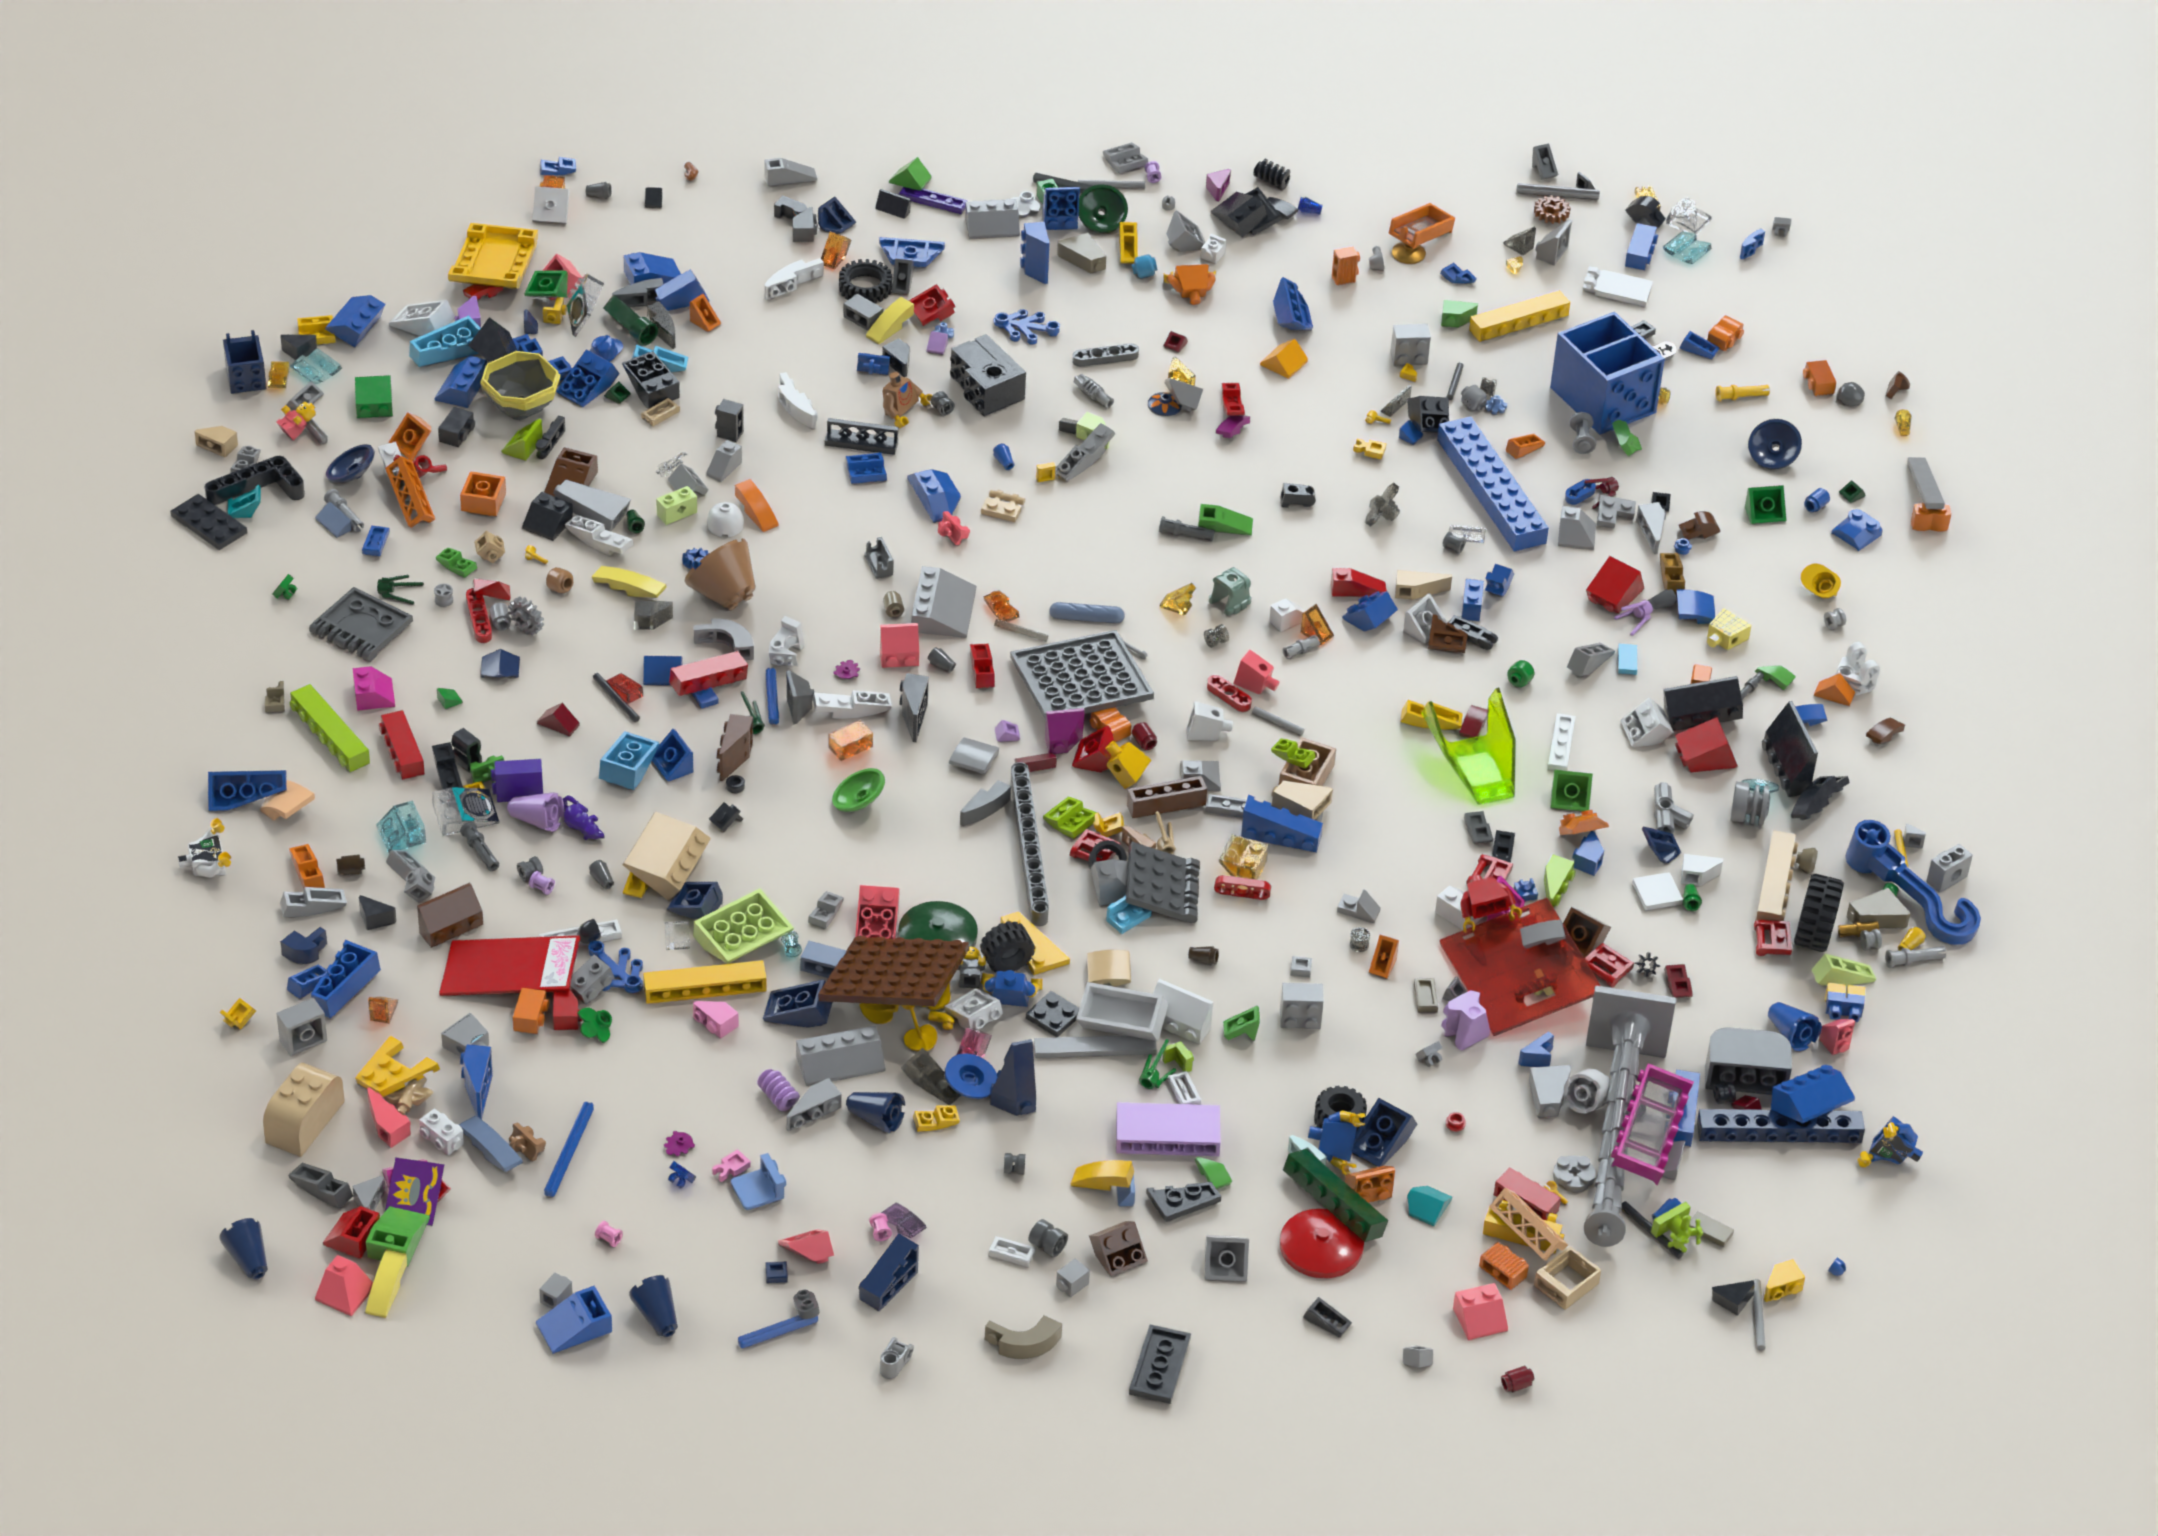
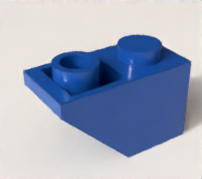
(1589, 855)

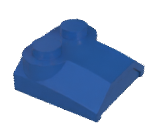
(1858, 529)

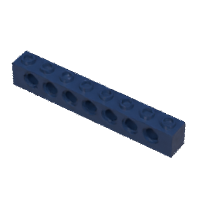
(1771, 1126)

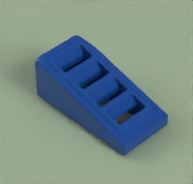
(1695, 344)
(305, 981)

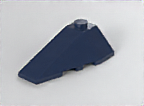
(1016, 1083)

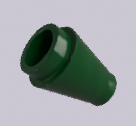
(634, 521)

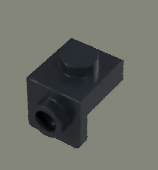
(725, 816)

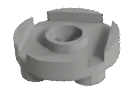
(1580, 1165)

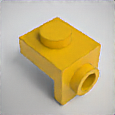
(555, 314)
(1110, 825)
(238, 1014)

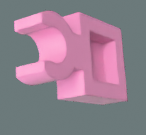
(732, 1164)

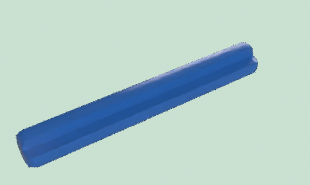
(772, 698)
(774, 1330)

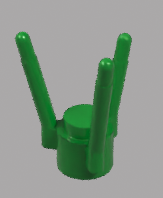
(1150, 1076)

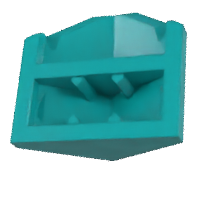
(245, 505)
(1427, 1204)

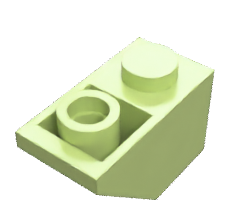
(1087, 424)

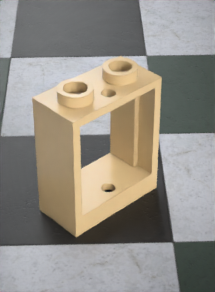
(1556, 1290)

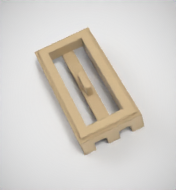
(660, 412)

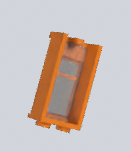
(1421, 225)

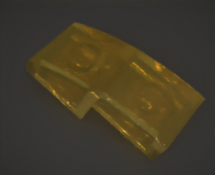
(278, 374)

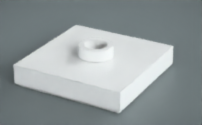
(551, 205)

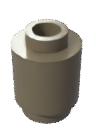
(893, 604)

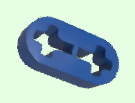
(1578, 489)

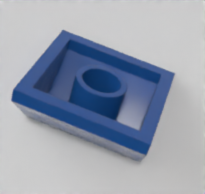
(658, 669)
(673, 757)

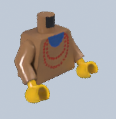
(900, 396)

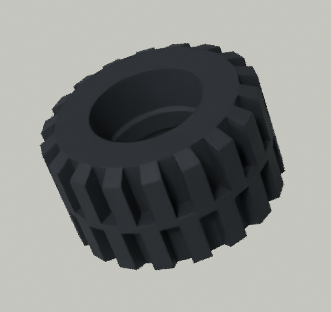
(1007, 947)
(1338, 1100)

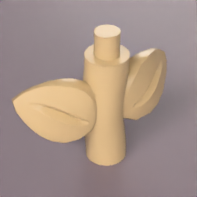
(410, 1095)

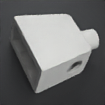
(1206, 723)

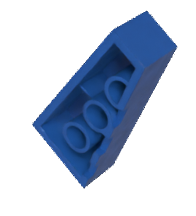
(1279, 827)
(345, 977)

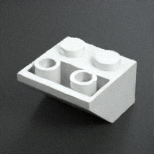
(1647, 724)

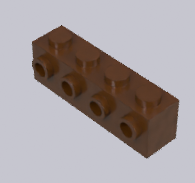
(1167, 797)

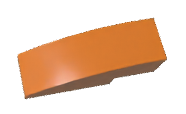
(755, 505)
(307, 866)

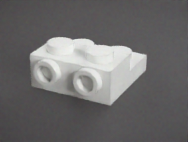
(975, 1009)

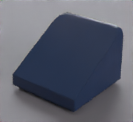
(530, 323)

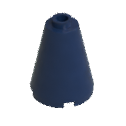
(878, 1108)
(246, 1246)
(656, 1304)

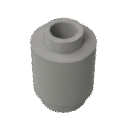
(500, 616)

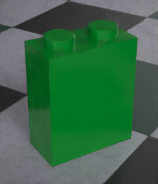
(373, 396)

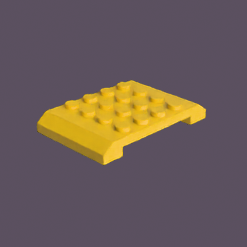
(494, 256)

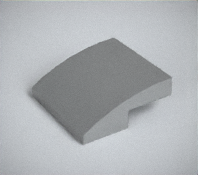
(1125, 157)
(974, 755)

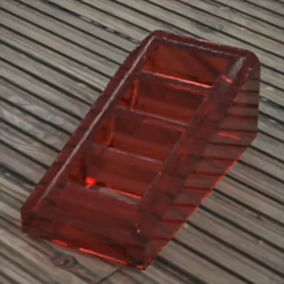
(628, 696)

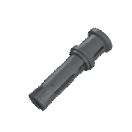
(1177, 527)
(476, 841)

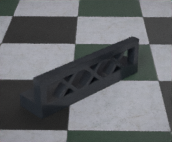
(862, 439)

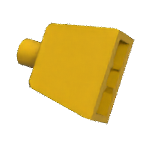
(1126, 763)

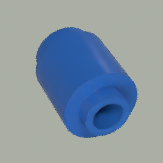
(1817, 500)

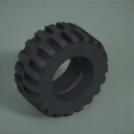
(1819, 912)

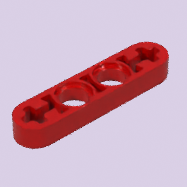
(478, 615)

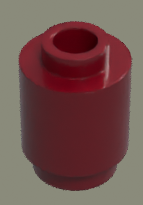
(1144, 736)
(1517, 1379)

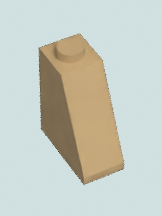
(1302, 798)

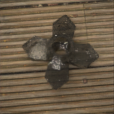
(1383, 506)

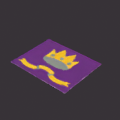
(415, 1186)

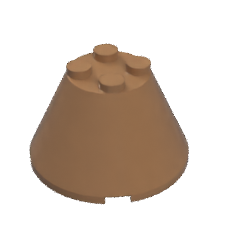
(725, 575)

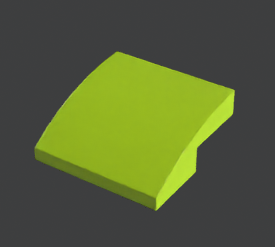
(1070, 817)

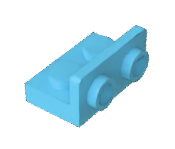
(1125, 915)

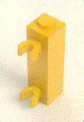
(1497, 1228)

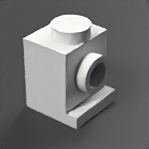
(1213, 249)

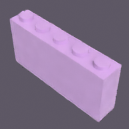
(1168, 1129)

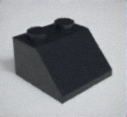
(547, 516)

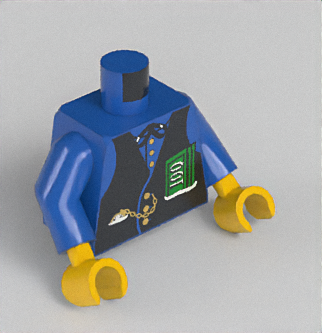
(1893, 1144)

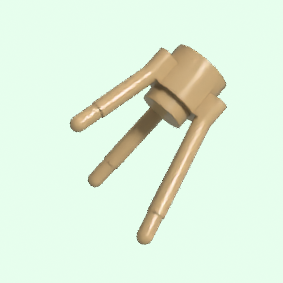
(1164, 843)

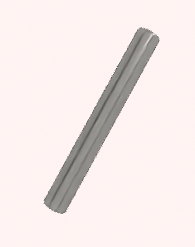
(1558, 191)

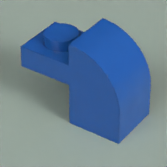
(524, 344)
(1499, 580)

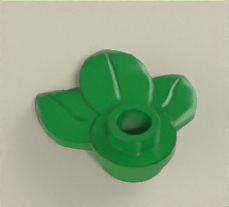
(595, 1023)

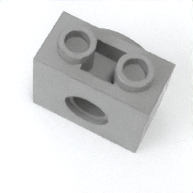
(1949, 868)

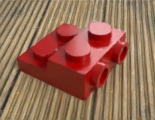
(932, 305)

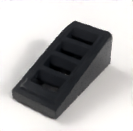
(1325, 1309)

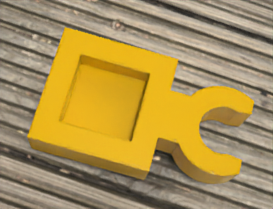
(1372, 448)

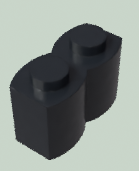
(466, 748)

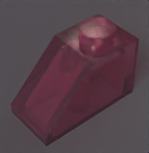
(974, 1042)

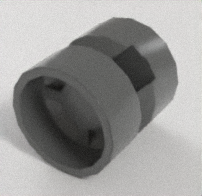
(1045, 1235)

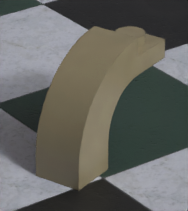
(1025, 1343)

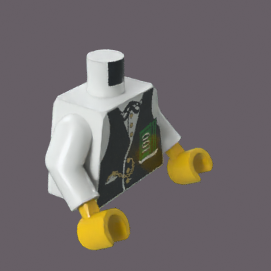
(206, 853)

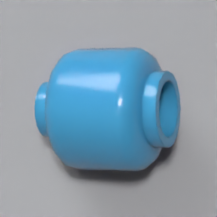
(1144, 266)

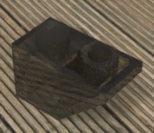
(652, 614)

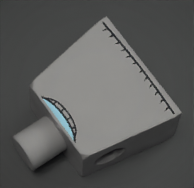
(463, 1032)

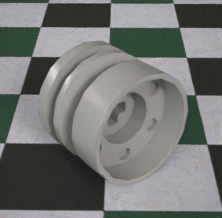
(1750, 803)

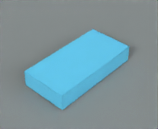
(1627, 659)

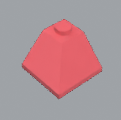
(811, 1245)
(343, 1286)

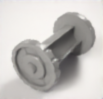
(1584, 442)

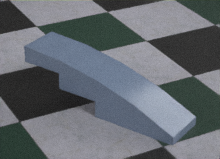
(492, 1145)

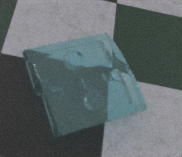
(1687, 247)
(316, 366)

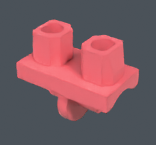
(951, 527)

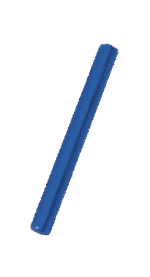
(569, 1149)

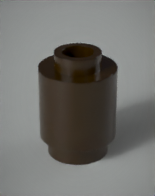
(350, 865)

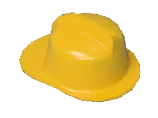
(1820, 580)

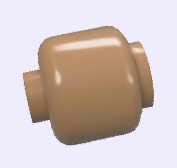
(559, 580)

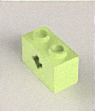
(676, 505)

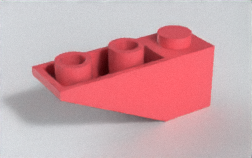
(389, 1123)

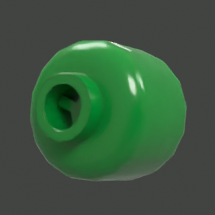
(1520, 673)

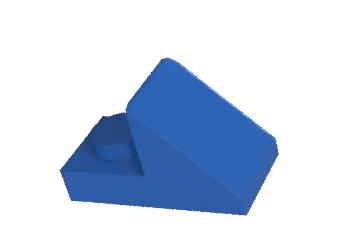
(1538, 1052)

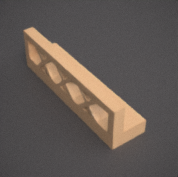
(1534, 1220)

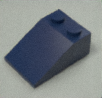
(798, 1006)
(1383, 1133)

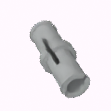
(1301, 646)

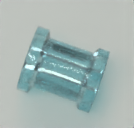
(792, 947)

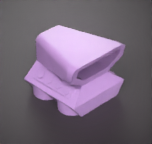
(1466, 1020)

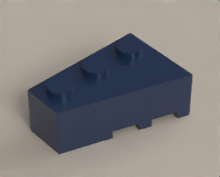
(890, 1273)

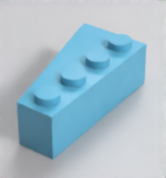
(445, 343)

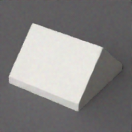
(1419, 618)

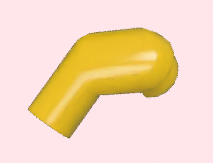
(942, 1017)

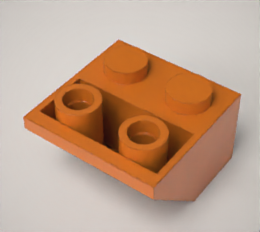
(1372, 1183)

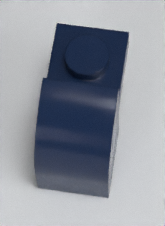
(303, 949)

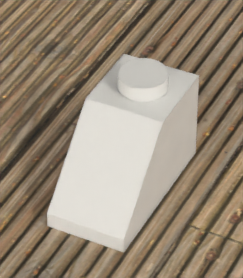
(1285, 614)

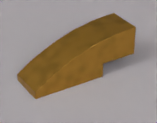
(1672, 571)

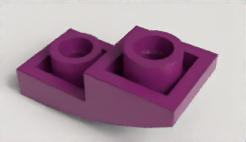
(1232, 425)

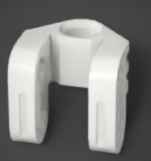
(1853, 664)

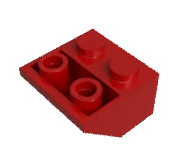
(352, 1231)

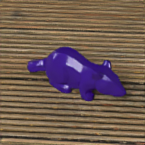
(577, 818)

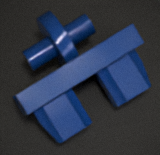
(873, 363)

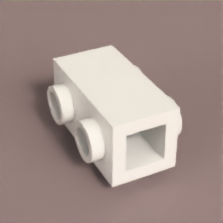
(441, 1131)

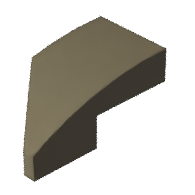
(275, 698)

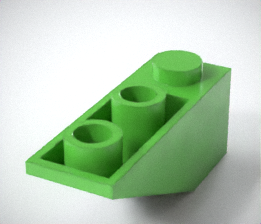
(1224, 520)

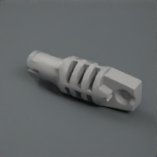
(1093, 390)

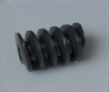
(1271, 174)

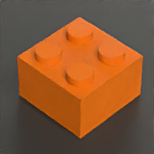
(483, 493)

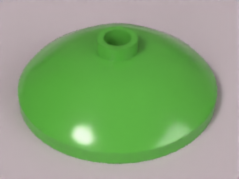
(859, 790)

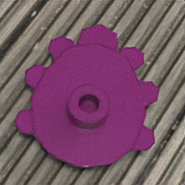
(847, 669)
(678, 1143)

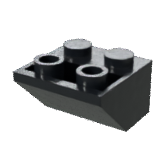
(1428, 412)

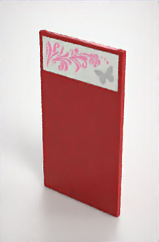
(509, 965)

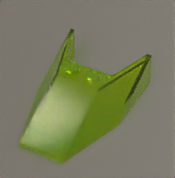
(1484, 761)

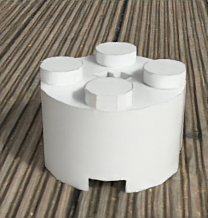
(1587, 1090)

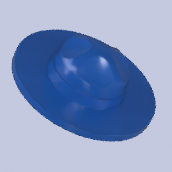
(970, 1075)

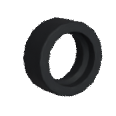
(1110, 845)

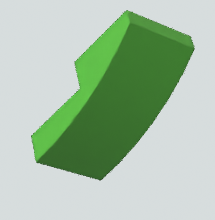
(455, 562)

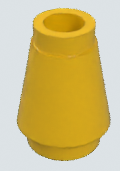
(1912, 939)

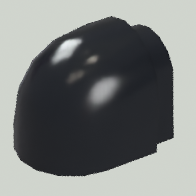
(589, 932)

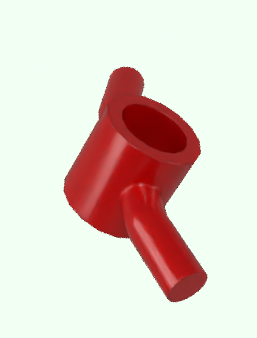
(426, 465)

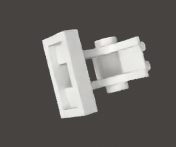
(784, 640)

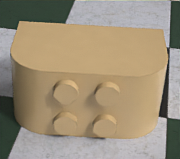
(302, 1108)

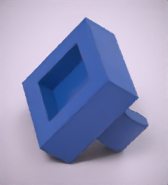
(1526, 889)

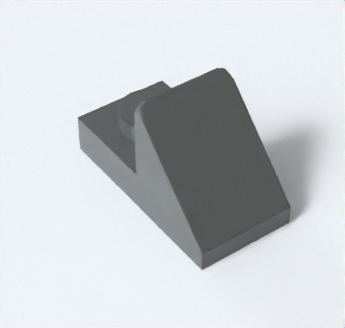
(1544, 160)

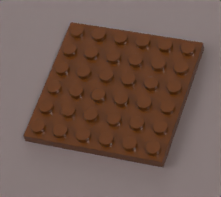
(894, 971)

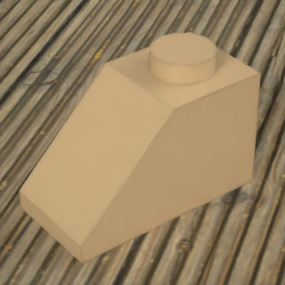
(217, 439)

